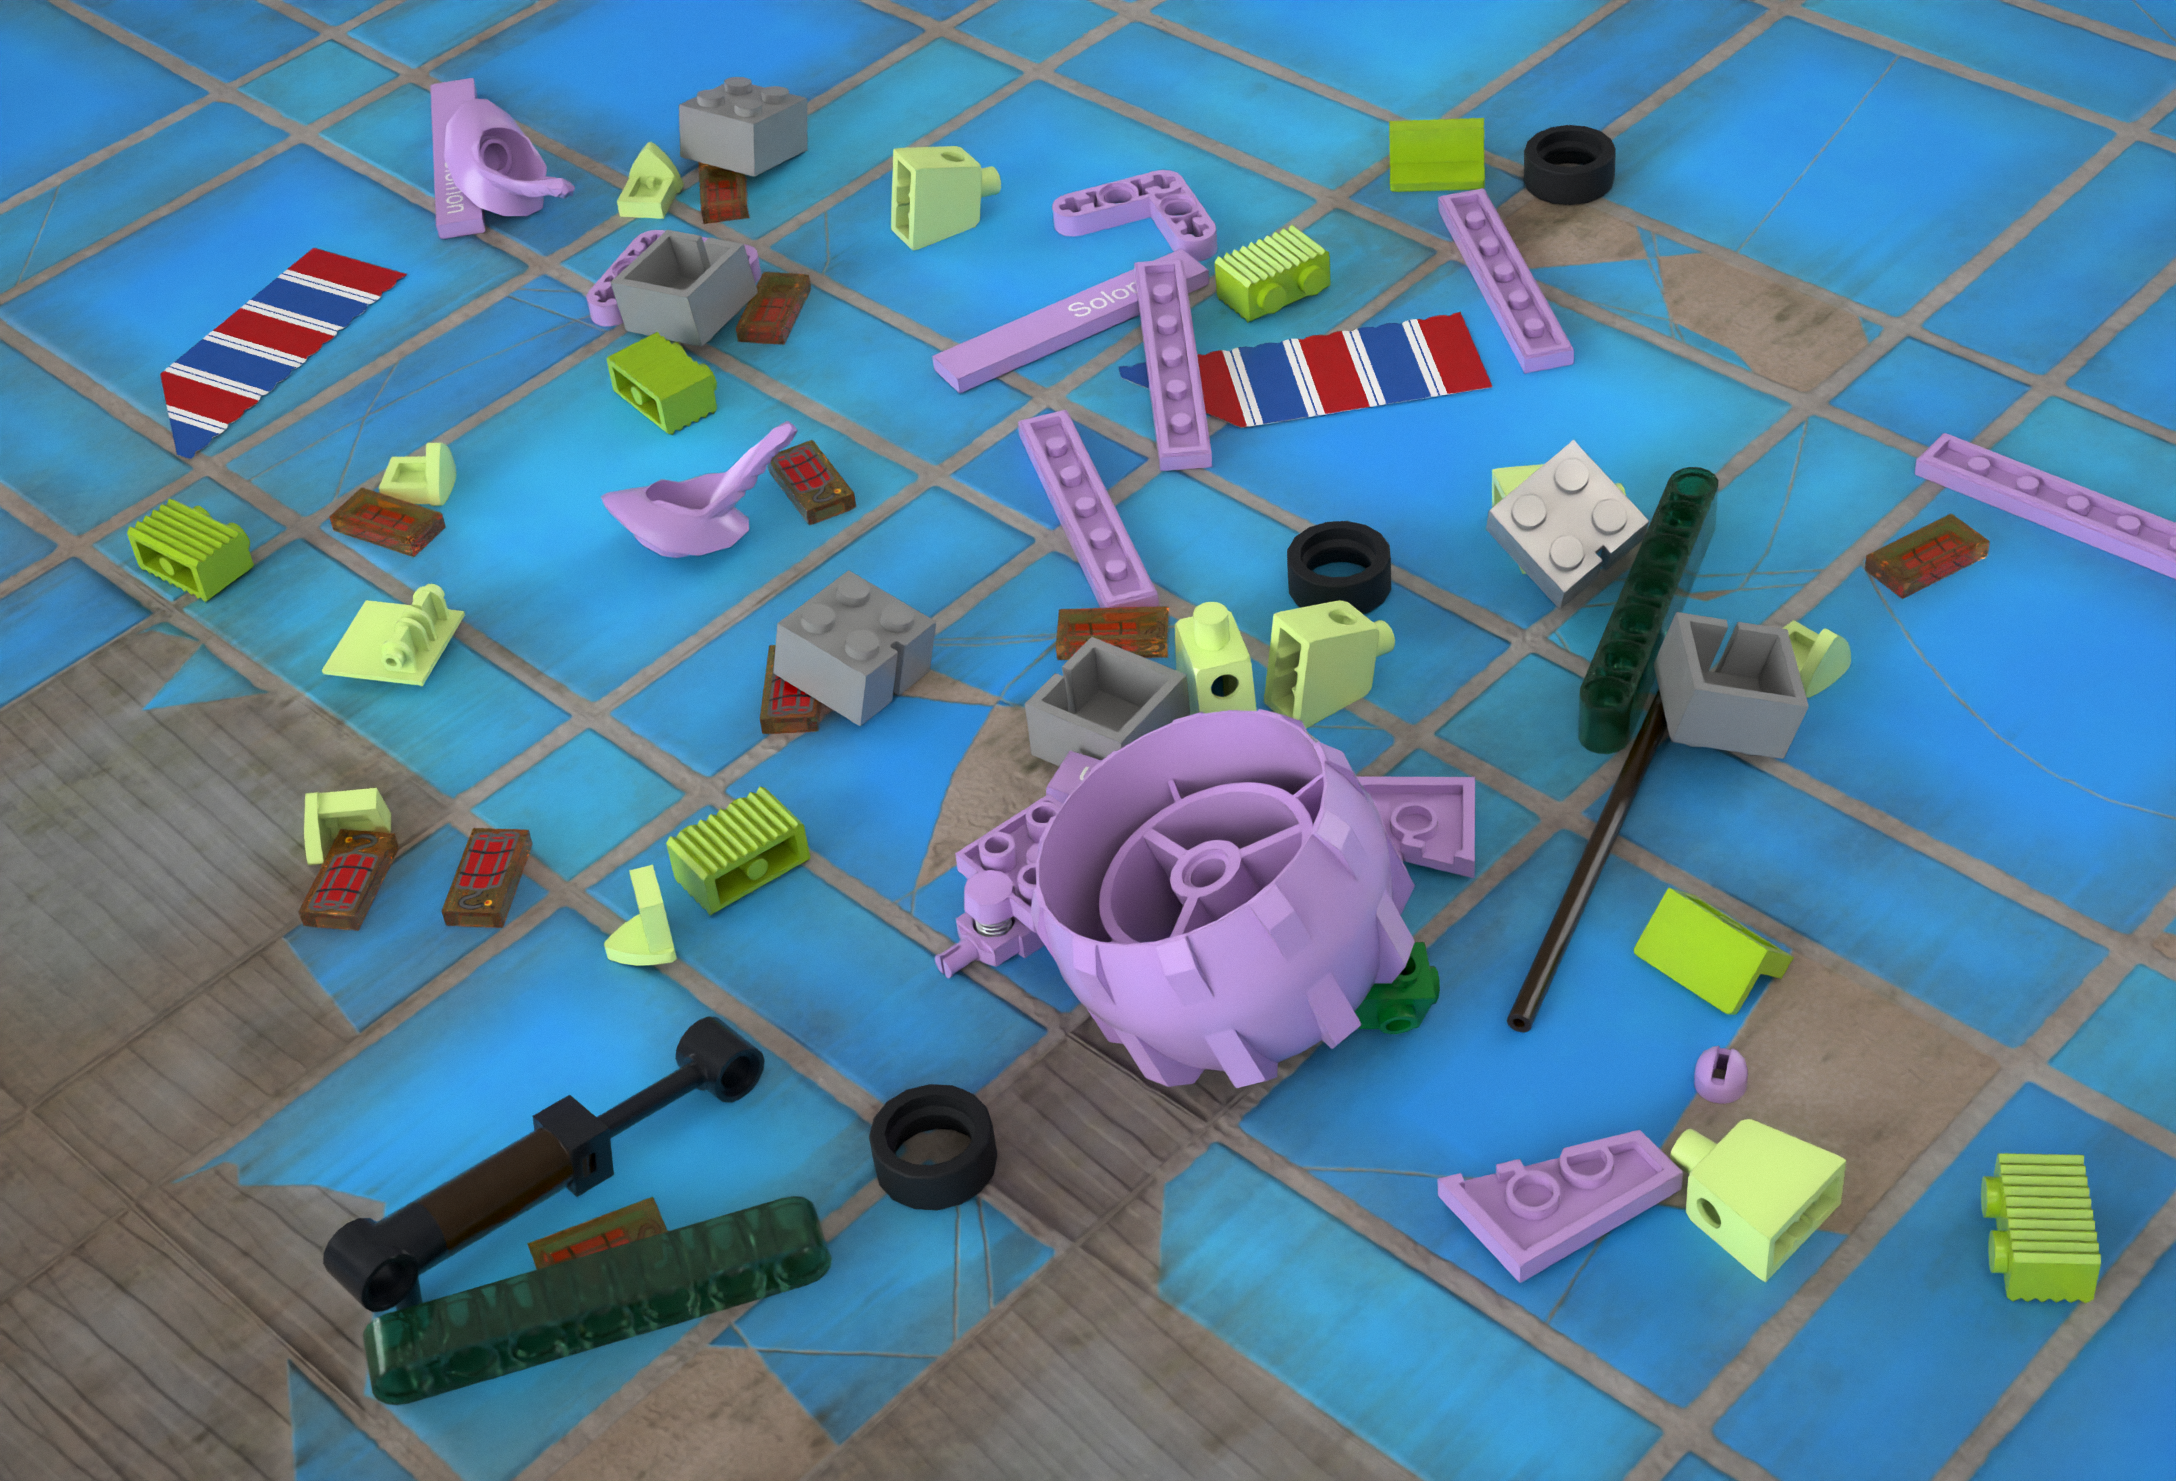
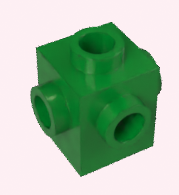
(1405, 1001)

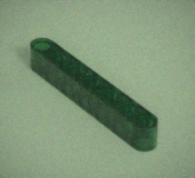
(1651, 596)
(594, 1300)

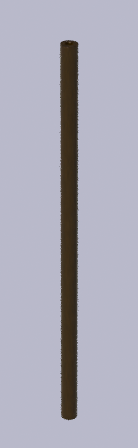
(1588, 870)

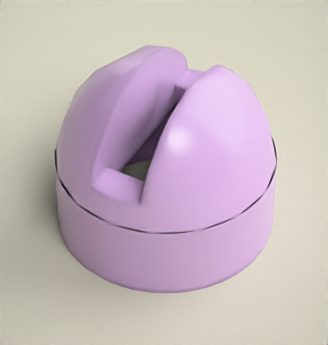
(1717, 1089)

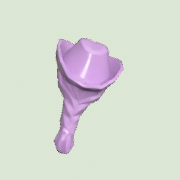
(497, 162)
(697, 512)

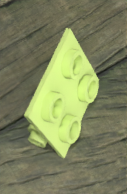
(396, 639)

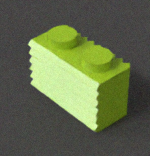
(1272, 273)
(663, 382)
(191, 549)
(737, 850)
(2043, 1227)

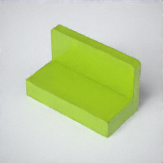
(1436, 155)
(1708, 950)

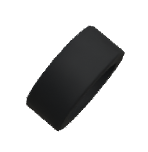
(1564, 183)
(1339, 543)
(942, 1183)

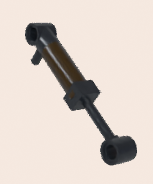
(566, 1150)

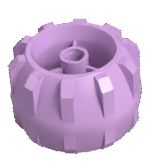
(1222, 896)

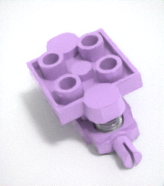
(999, 891)

